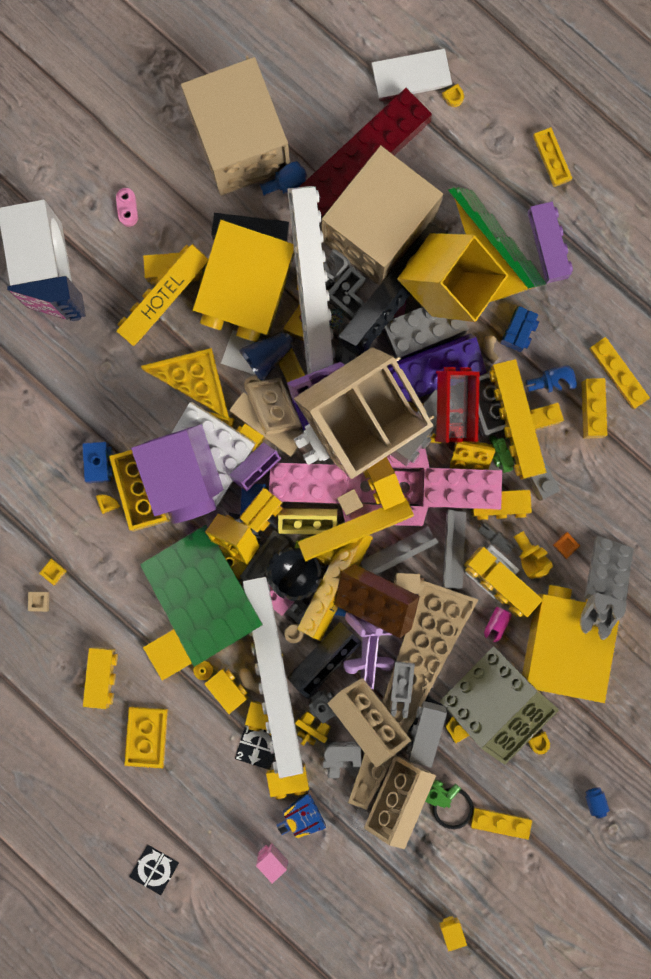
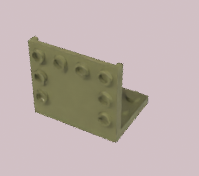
(498, 706)

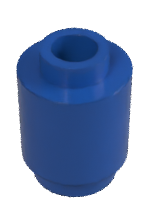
(597, 802)

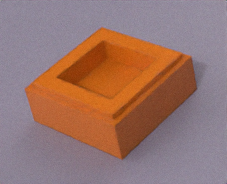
(566, 545)

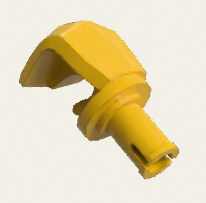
(533, 558)

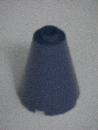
(267, 353)

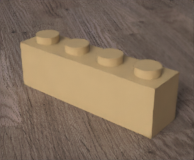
(283, 441)

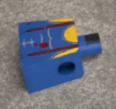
(302, 817)

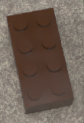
(376, 600)

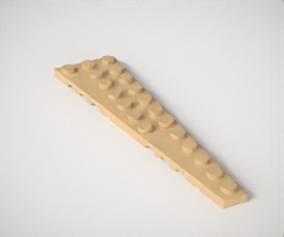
(429, 642)

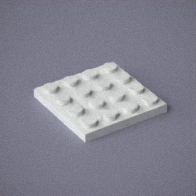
(226, 444)

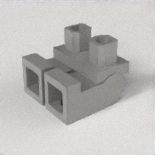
(339, 752)

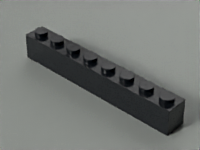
(383, 302)

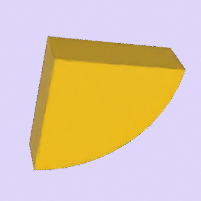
(107, 503)

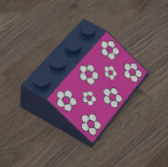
(51, 296)

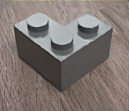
(343, 293)

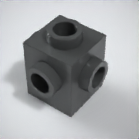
(319, 707)

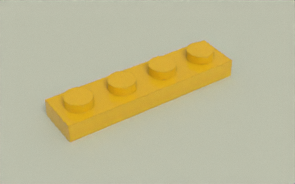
(619, 373)

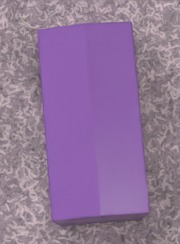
(255, 466)

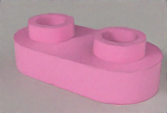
(127, 206)

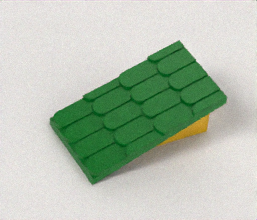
(486, 228)
(201, 595)

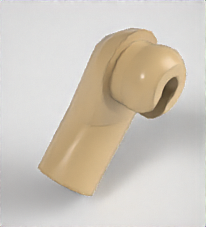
(487, 348)
(248, 681)

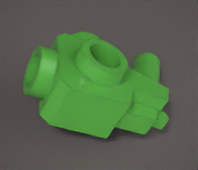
(502, 456)
(441, 797)

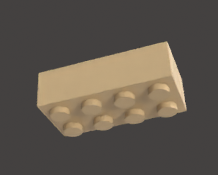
(369, 722)
(399, 802)

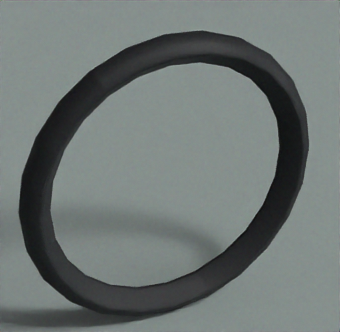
(463, 823)

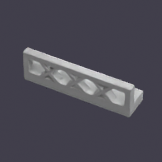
(454, 549)
(399, 551)

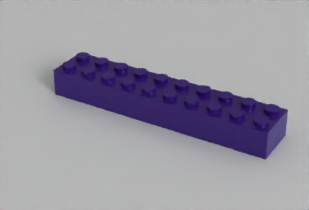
(422, 366)

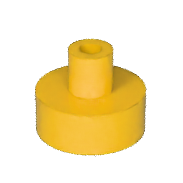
(208, 670)

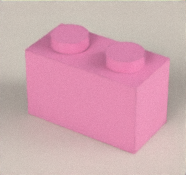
(271, 862)

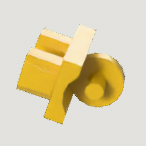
(319, 733)

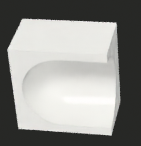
(33, 243)

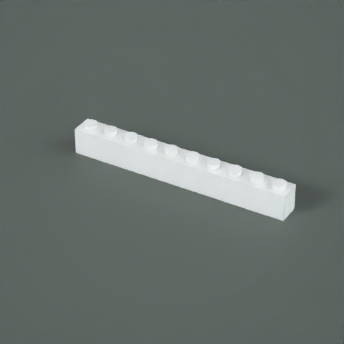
(311, 277)
(273, 682)

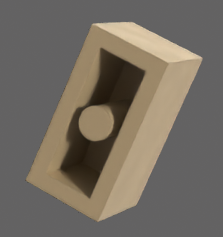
(410, 582)

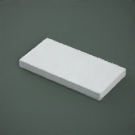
(415, 72)

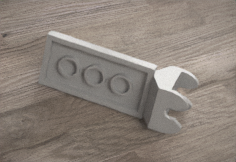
(606, 586)

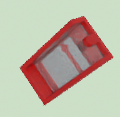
(457, 405)

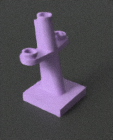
(369, 659)

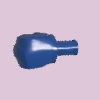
(288, 177)
(550, 379)

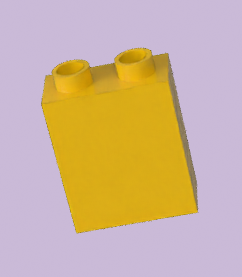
(244, 280)
(561, 655)

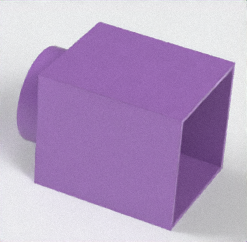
(179, 474)

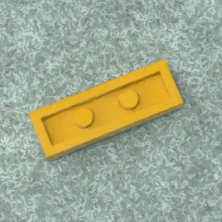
(552, 157)
(501, 823)

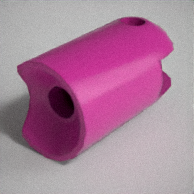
(498, 622)

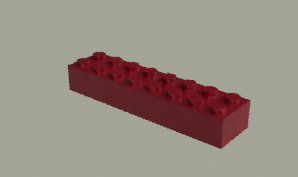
(389, 128)

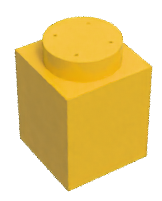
(453, 276)

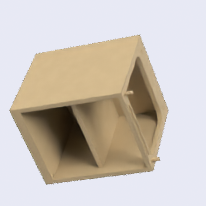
(237, 125)
(380, 215)
(363, 412)

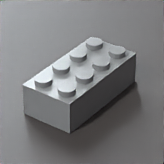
(420, 331)

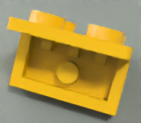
(472, 455)

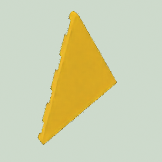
(194, 376)

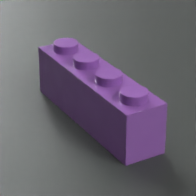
(549, 242)

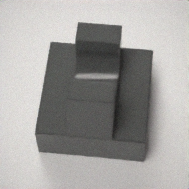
(297, 610)

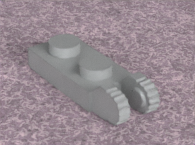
(402, 686)

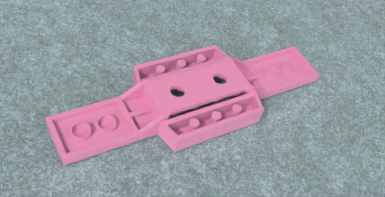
(427, 487)

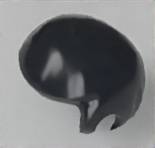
(292, 575)

